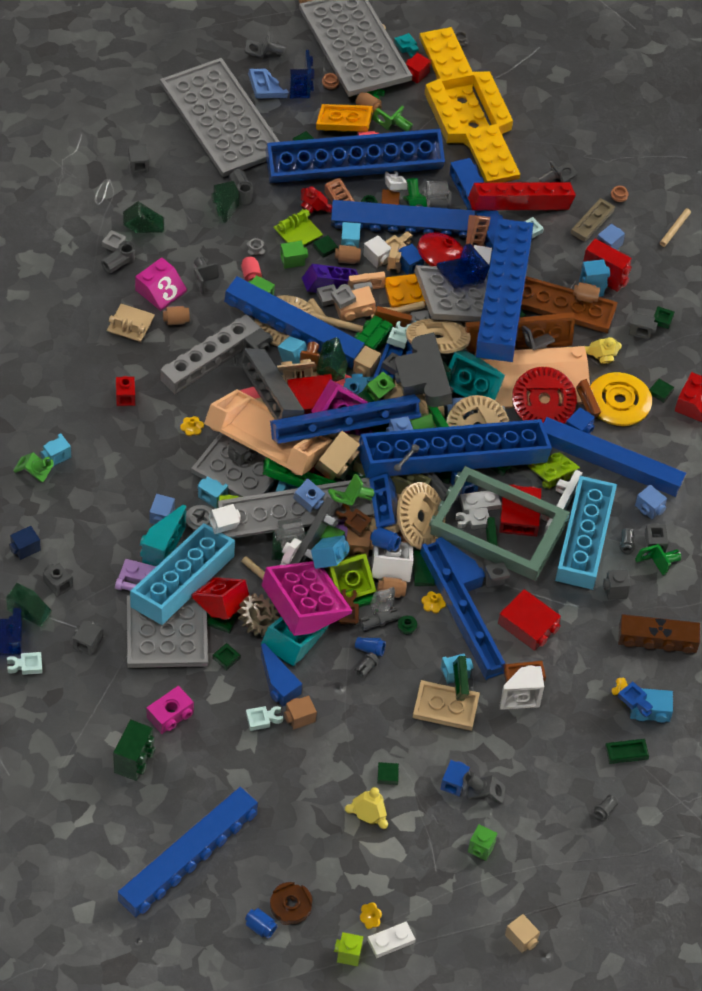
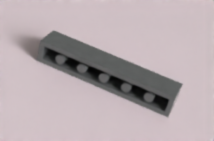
(270, 384)

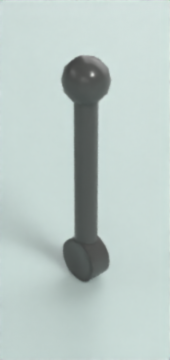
(414, 449)

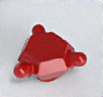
(314, 200)

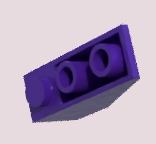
(324, 275)

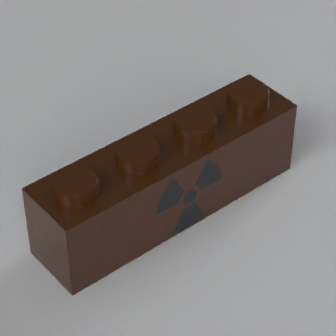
(659, 633)

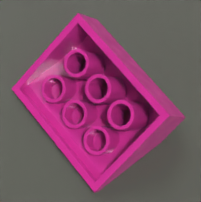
(304, 596)

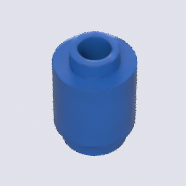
(385, 539)
(260, 923)

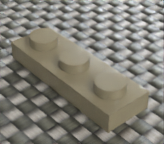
(592, 220)

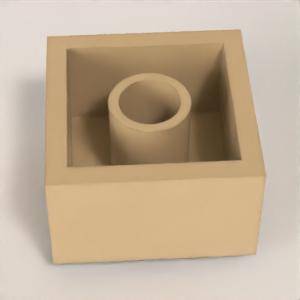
(340, 452)

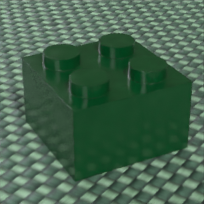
(133, 750)

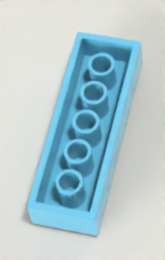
(586, 532)
(182, 574)

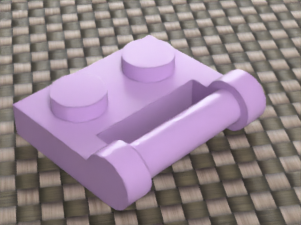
(133, 572)

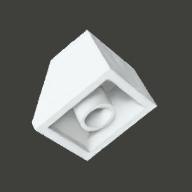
(393, 563)
(523, 689)

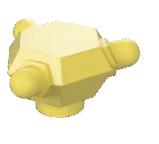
(604, 349)
(369, 808)

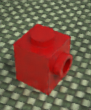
(419, 67)
(125, 391)

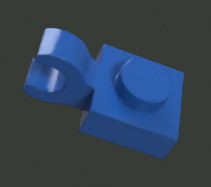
(634, 696)

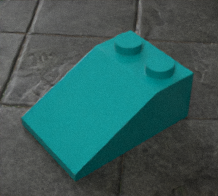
(474, 376)
(163, 537)
(286, 645)

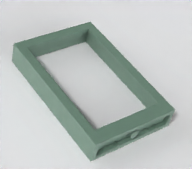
(493, 553)

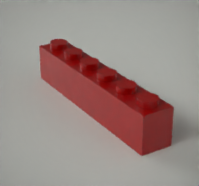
(522, 196)

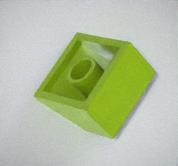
(351, 574)

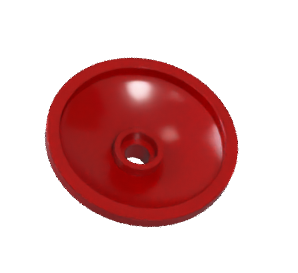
(438, 248)

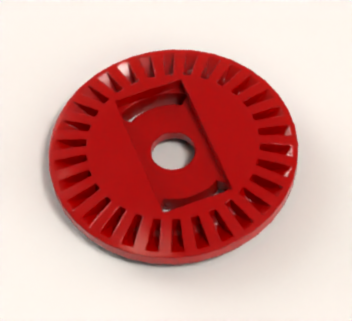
(547, 381)

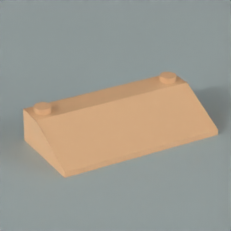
(568, 360)
(249, 424)

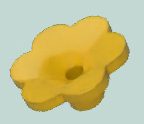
(192, 426)
(433, 602)
(621, 684)
(370, 915)

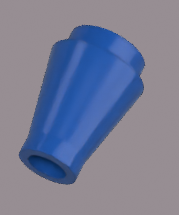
(372, 645)

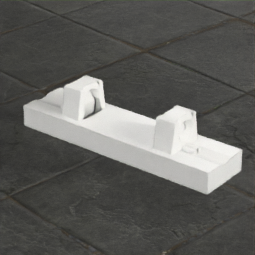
(567, 490)

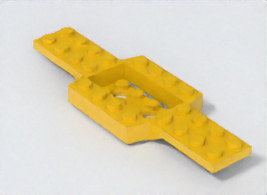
(457, 81)

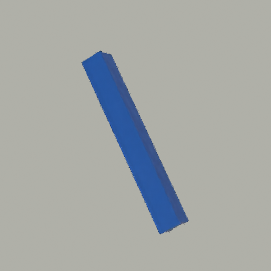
(344, 419)
(613, 457)
(463, 610)

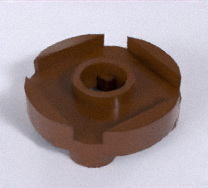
(287, 914)

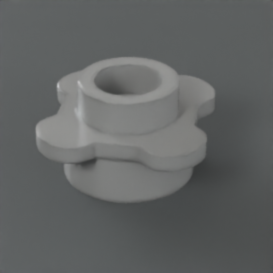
(255, 247)

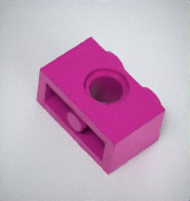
(174, 700)

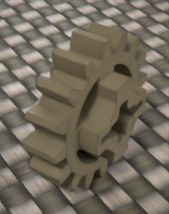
(257, 614)

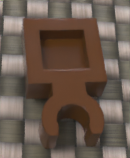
(355, 520)
(354, 616)

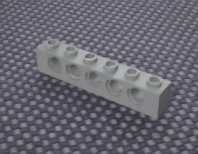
(207, 355)

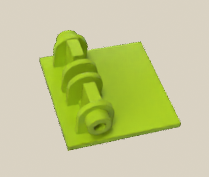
(298, 228)
(556, 468)

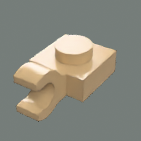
(403, 240)
(394, 258)

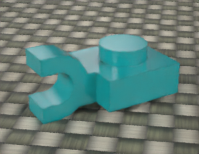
(406, 44)

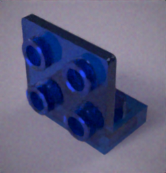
(301, 79)
(467, 270)
(11, 634)

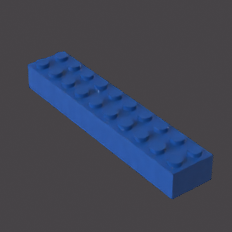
(354, 155)
(504, 290)
(455, 448)

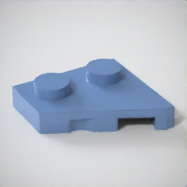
(265, 85)

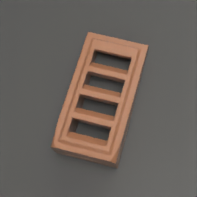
(335, 187)
(482, 229)

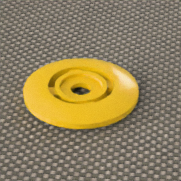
(624, 412)

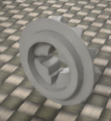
(197, 512)

